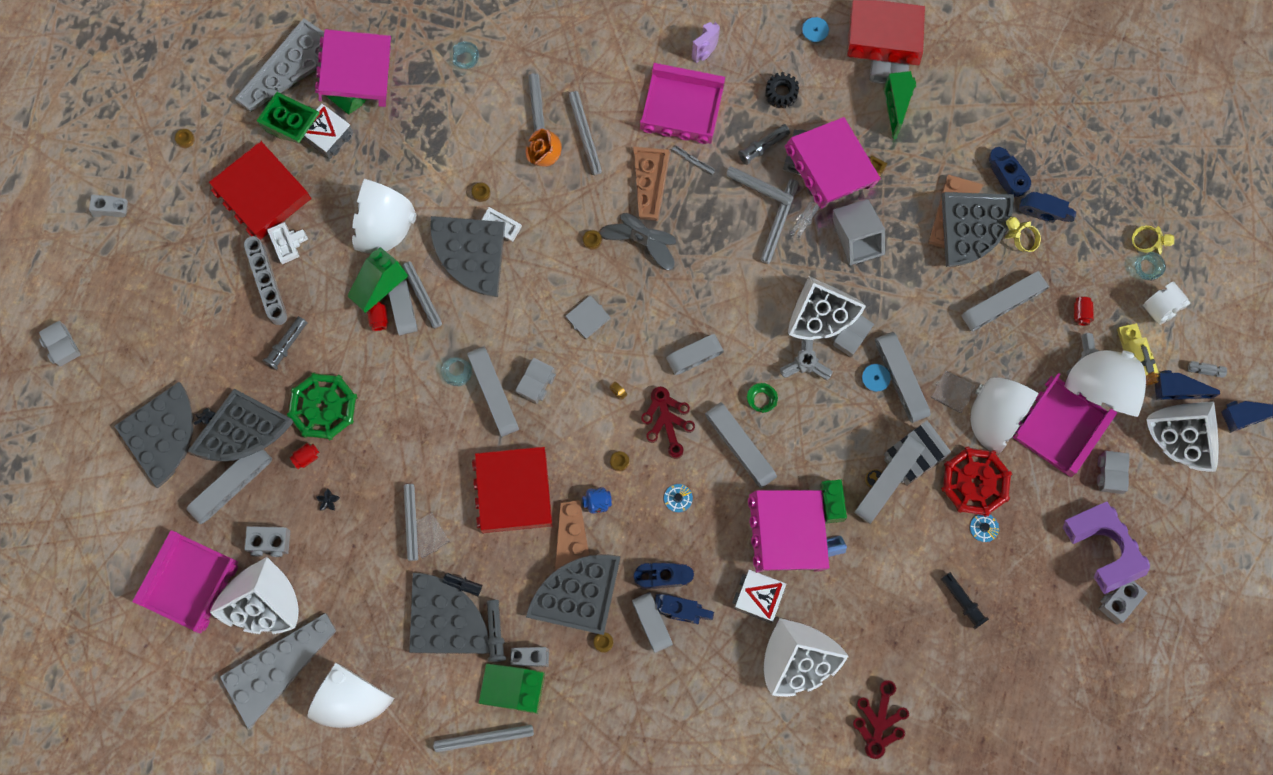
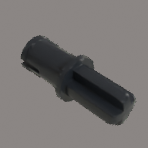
(462, 584)

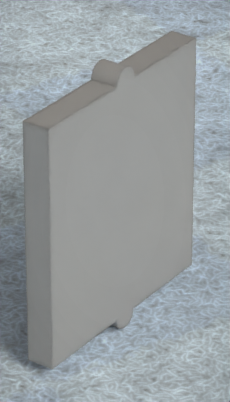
(588, 317)

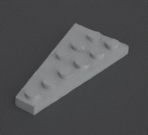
(288, 65)
(266, 675)

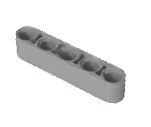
(260, 274)
(1005, 301)
(902, 377)
(493, 391)
(741, 445)
(889, 479)
(228, 485)

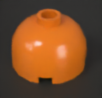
(544, 148)

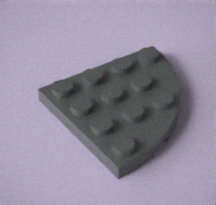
(973, 224)
(470, 251)
(239, 429)
(160, 433)
(578, 594)
(444, 619)

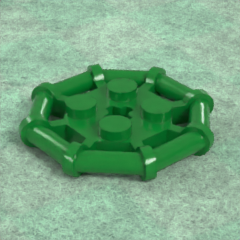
(329, 414)

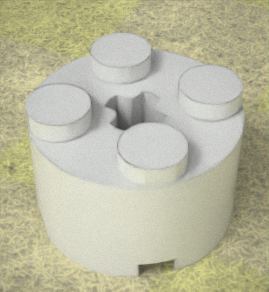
(1166, 303)

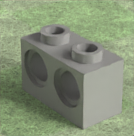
(268, 537)
(1125, 603)

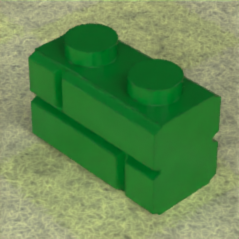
(833, 501)

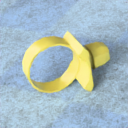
(1015, 228)
(1166, 240)

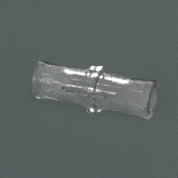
(804, 219)

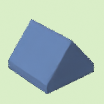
(836, 546)

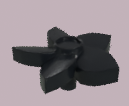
(204, 417)
(328, 500)

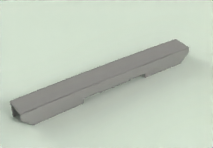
(693, 160)

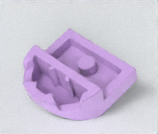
(706, 42)

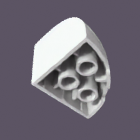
(381, 218)
(823, 311)
(1111, 379)
(999, 410)
(1187, 434)
(258, 600)
(799, 658)
(347, 700)

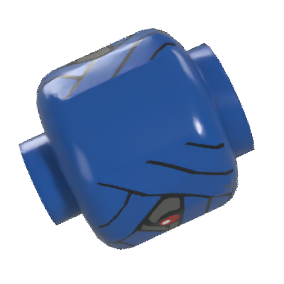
(597, 500)

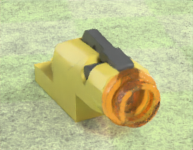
(1133, 342)

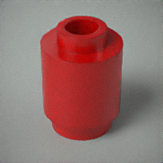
(1083, 311)
(377, 317)
(304, 455)

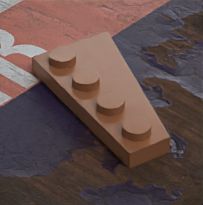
(651, 174)
(952, 184)
(571, 534)

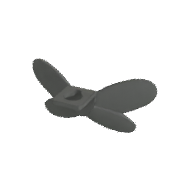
(654, 239)

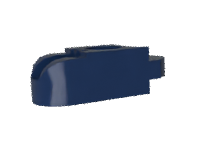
(1002, 160)
(1047, 207)
(680, 575)
(682, 609)

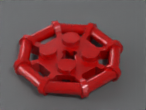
(967, 487)

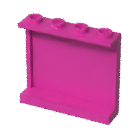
(354, 65)
(682, 103)
(831, 161)
(1063, 426)
(788, 530)
(185, 581)

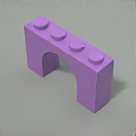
(1105, 521)

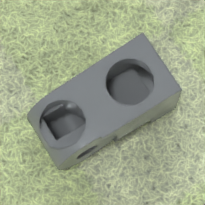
(108, 206)
(530, 657)

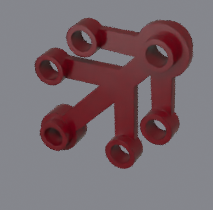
(667, 418)
(879, 722)

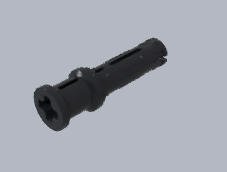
(970, 609)

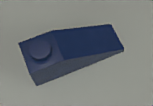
(1181, 387)
(1246, 414)

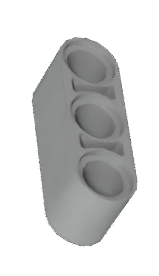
(403, 309)
(694, 354)
(652, 622)

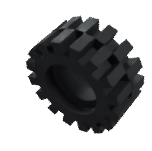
(779, 99)

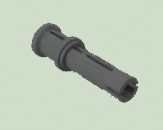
(757, 149)
(281, 352)
(497, 642)

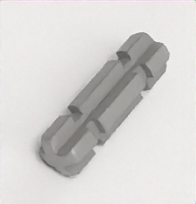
(1207, 369)

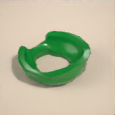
(762, 388)

